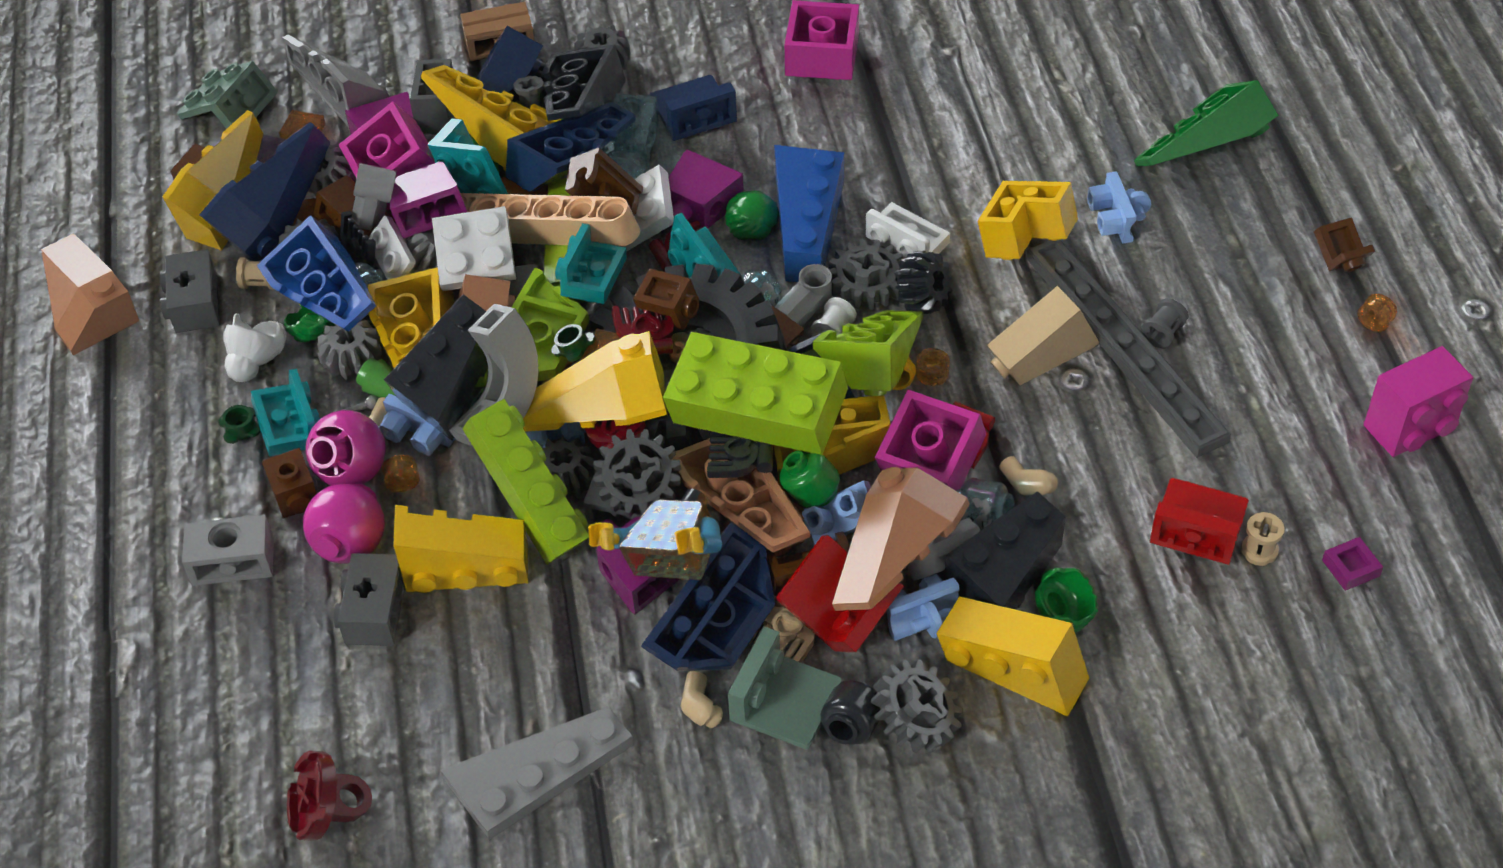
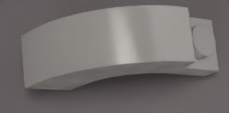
(510, 361)

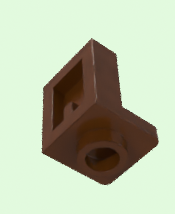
(668, 296)

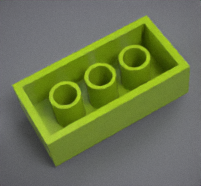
(756, 392)

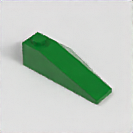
(1223, 117)

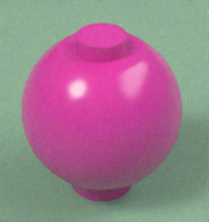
(345, 448)
(343, 522)

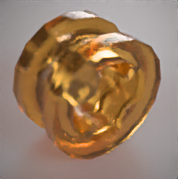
(1381, 319)
(933, 376)
(400, 473)

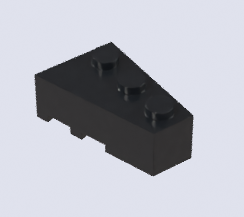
(442, 368)
(1008, 554)

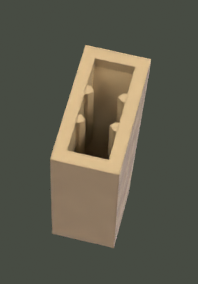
(1042, 338)

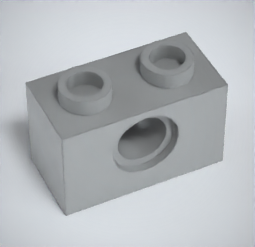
(228, 550)

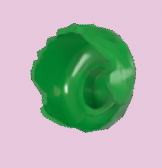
(751, 215)
(305, 325)
(1066, 597)

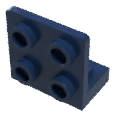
(696, 106)

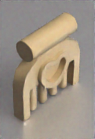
(791, 631)

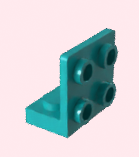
(466, 162)
(695, 248)

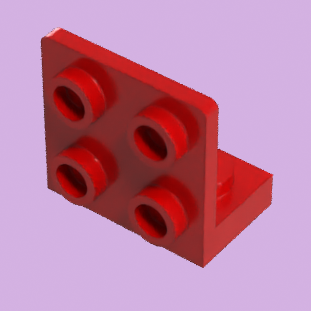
(1199, 520)
(811, 596)

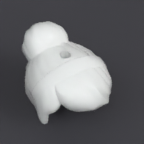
(251, 347)

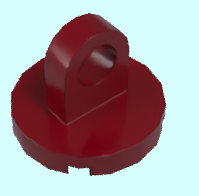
(316, 796)

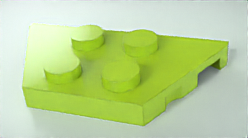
(545, 314)

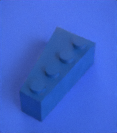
(808, 204)

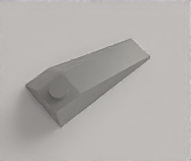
(333, 79)

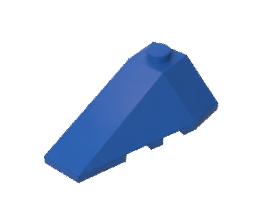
(319, 275)

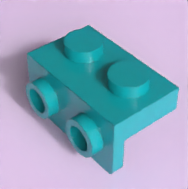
(589, 267)
(285, 414)

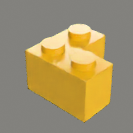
(1026, 212)

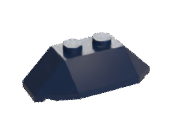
(721, 612)

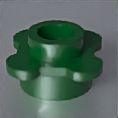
(572, 342)
(239, 423)

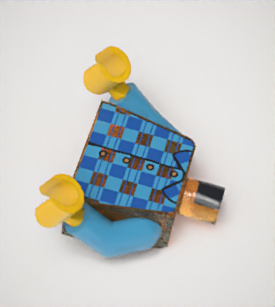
(667, 540)

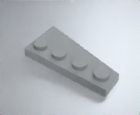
(526, 774)

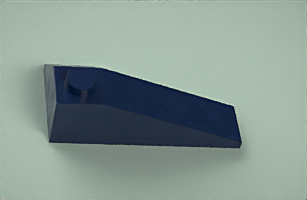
(510, 59)
(545, 152)
(270, 197)

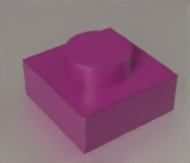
(1352, 563)

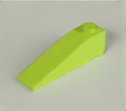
(872, 351)

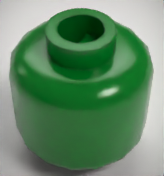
(809, 479)

